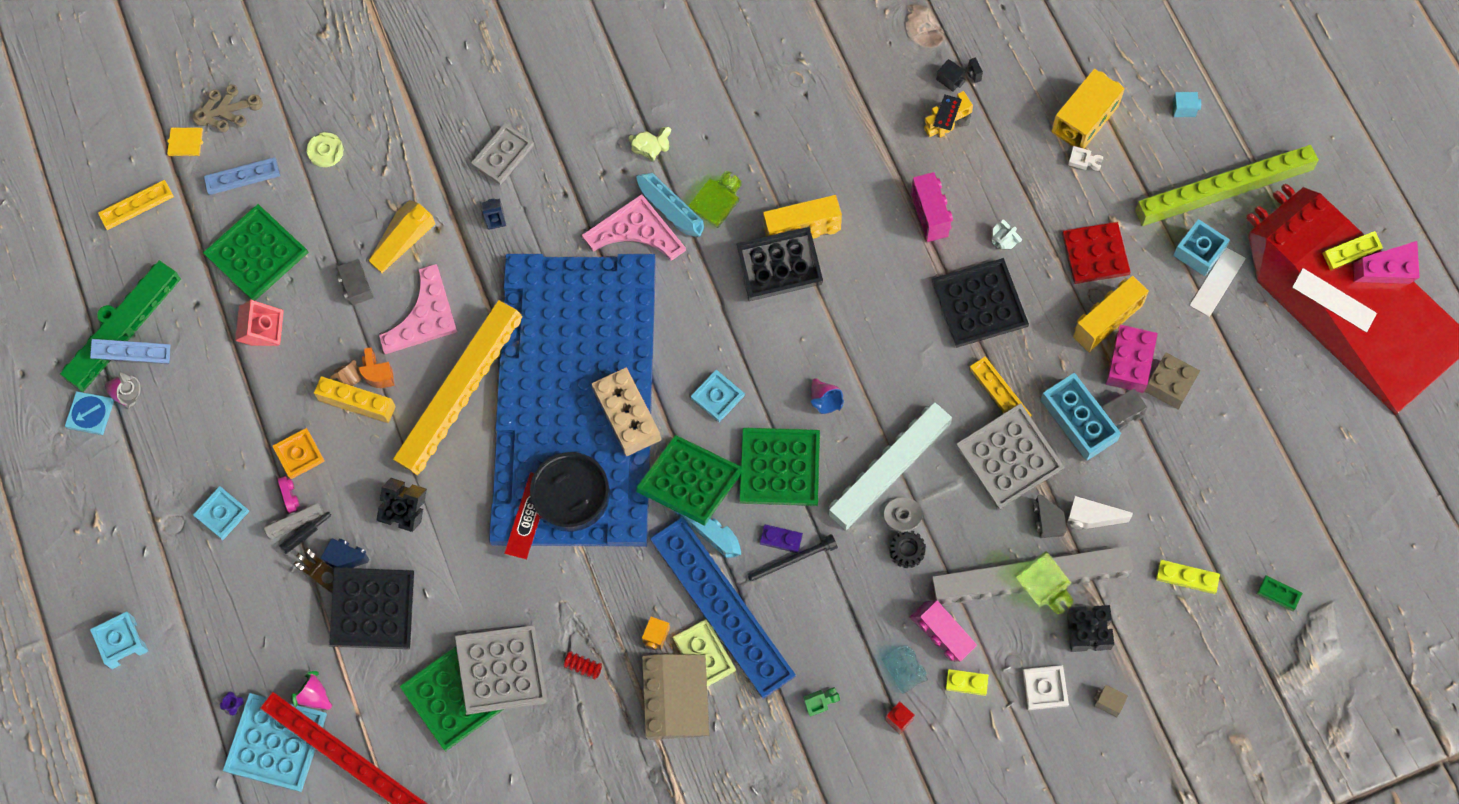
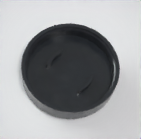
(570, 491)

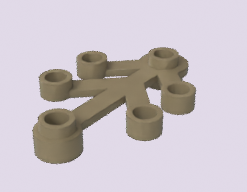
(224, 109)

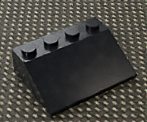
(779, 264)

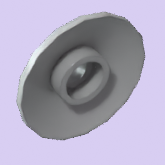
(903, 508)

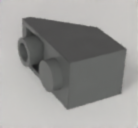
(1050, 518)

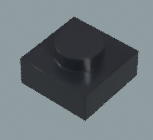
(974, 70)

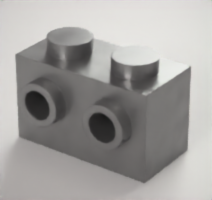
(355, 282)
(1125, 409)

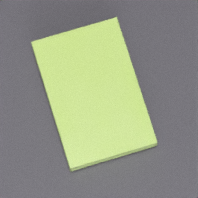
(703, 641)

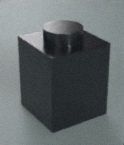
(951, 75)

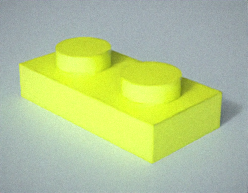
(967, 682)

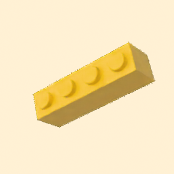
(354, 399)

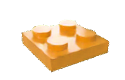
(298, 453)

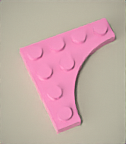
(635, 223)
(428, 319)

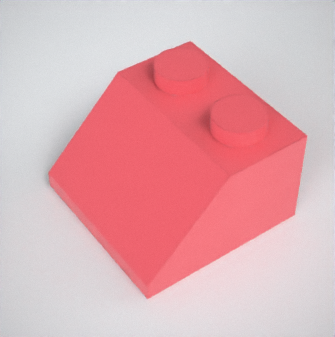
(259, 324)

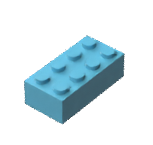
(1080, 416)

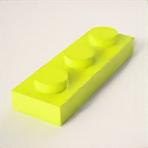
(1352, 250)
(1188, 577)

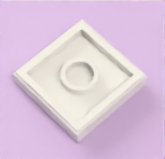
(1045, 687)

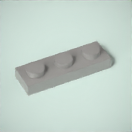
(293, 521)

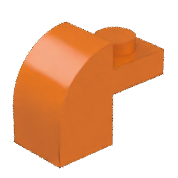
(375, 374)

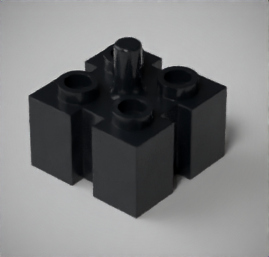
(401, 504)
(1090, 628)

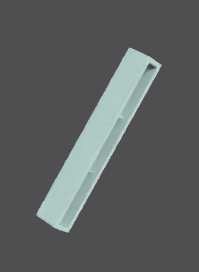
(889, 466)

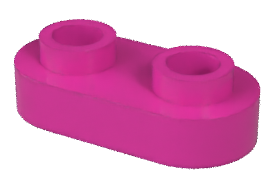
(286, 486)

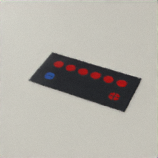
(947, 112)

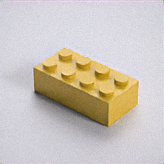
(820, 214)
(1110, 313)

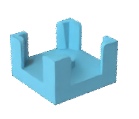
(118, 639)

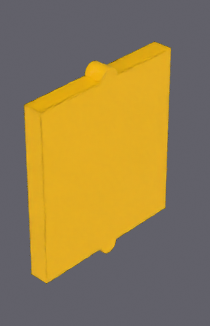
(185, 142)

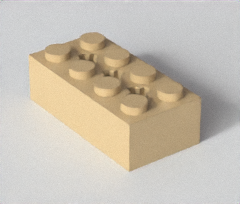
(622, 422)

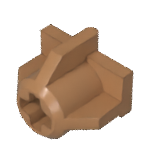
(348, 373)

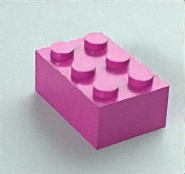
(931, 206)
(1131, 358)

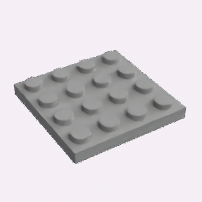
(1010, 456)
(500, 669)

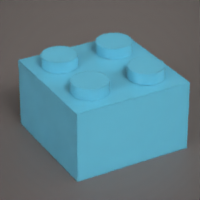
(1201, 247)

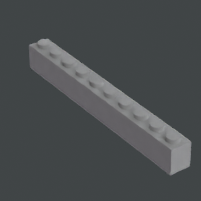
(1002, 580)

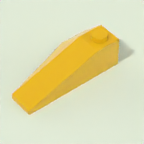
(403, 231)

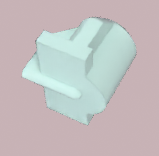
(1004, 236)

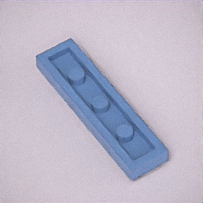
(242, 176)
(130, 351)

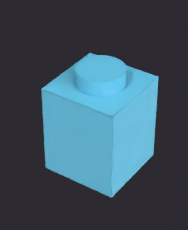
(1186, 104)

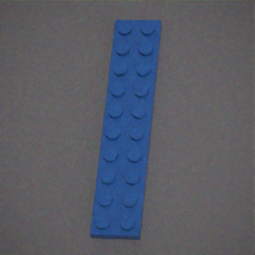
(723, 608)

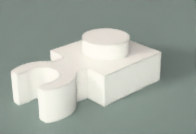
(1081, 159)

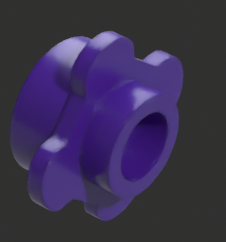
(232, 709)

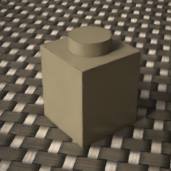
(1110, 700)

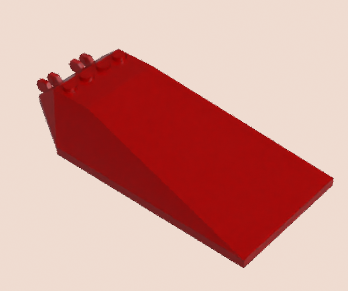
(1411, 334)

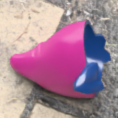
(826, 397)

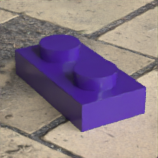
(781, 538)

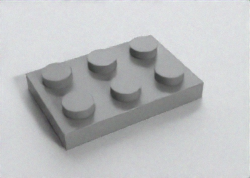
(502, 154)

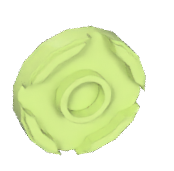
(325, 150)

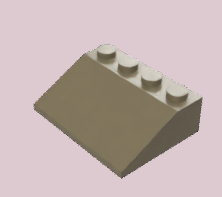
(675, 696)

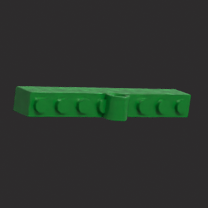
(121, 322)

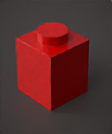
(899, 717)

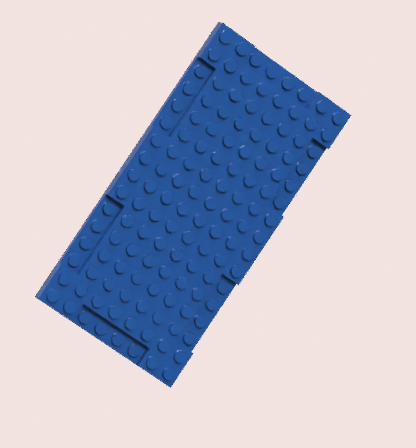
(574, 329)

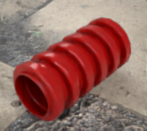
(582, 665)

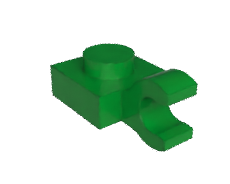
(818, 701)

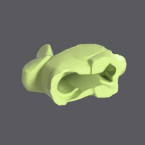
(649, 145)

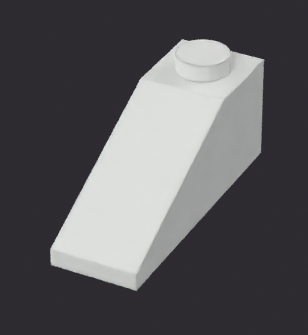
(1091, 514)

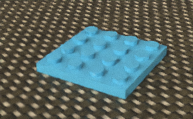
(269, 750)

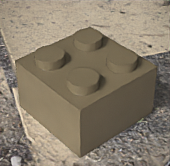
(1172, 380)

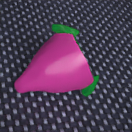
(312, 693)

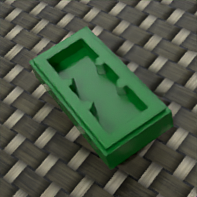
(1279, 593)

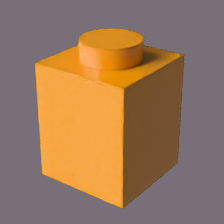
(655, 633)

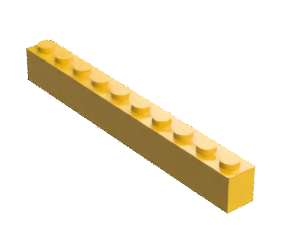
(458, 388)

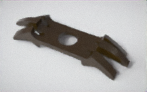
(316, 570)

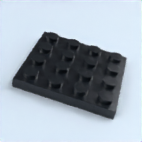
(980, 302)
(371, 608)

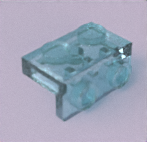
(905, 668)

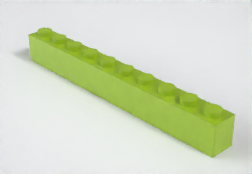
(1226, 185)

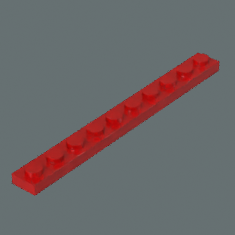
(338, 752)

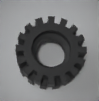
(912, 538)

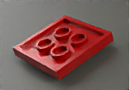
(1096, 252)

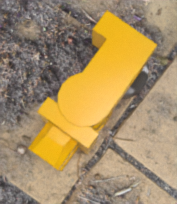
(964, 110)

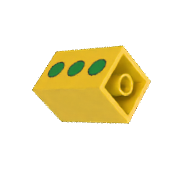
(1088, 109)

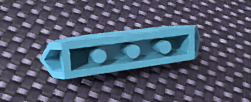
(670, 205)
(720, 538)

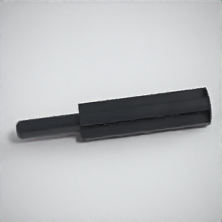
(302, 534)

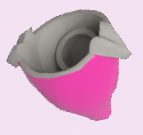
(124, 389)

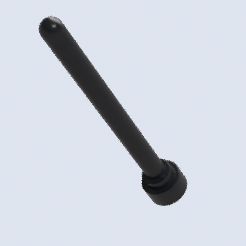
(827, 544)

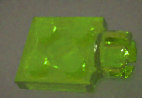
(717, 199)
(1046, 583)

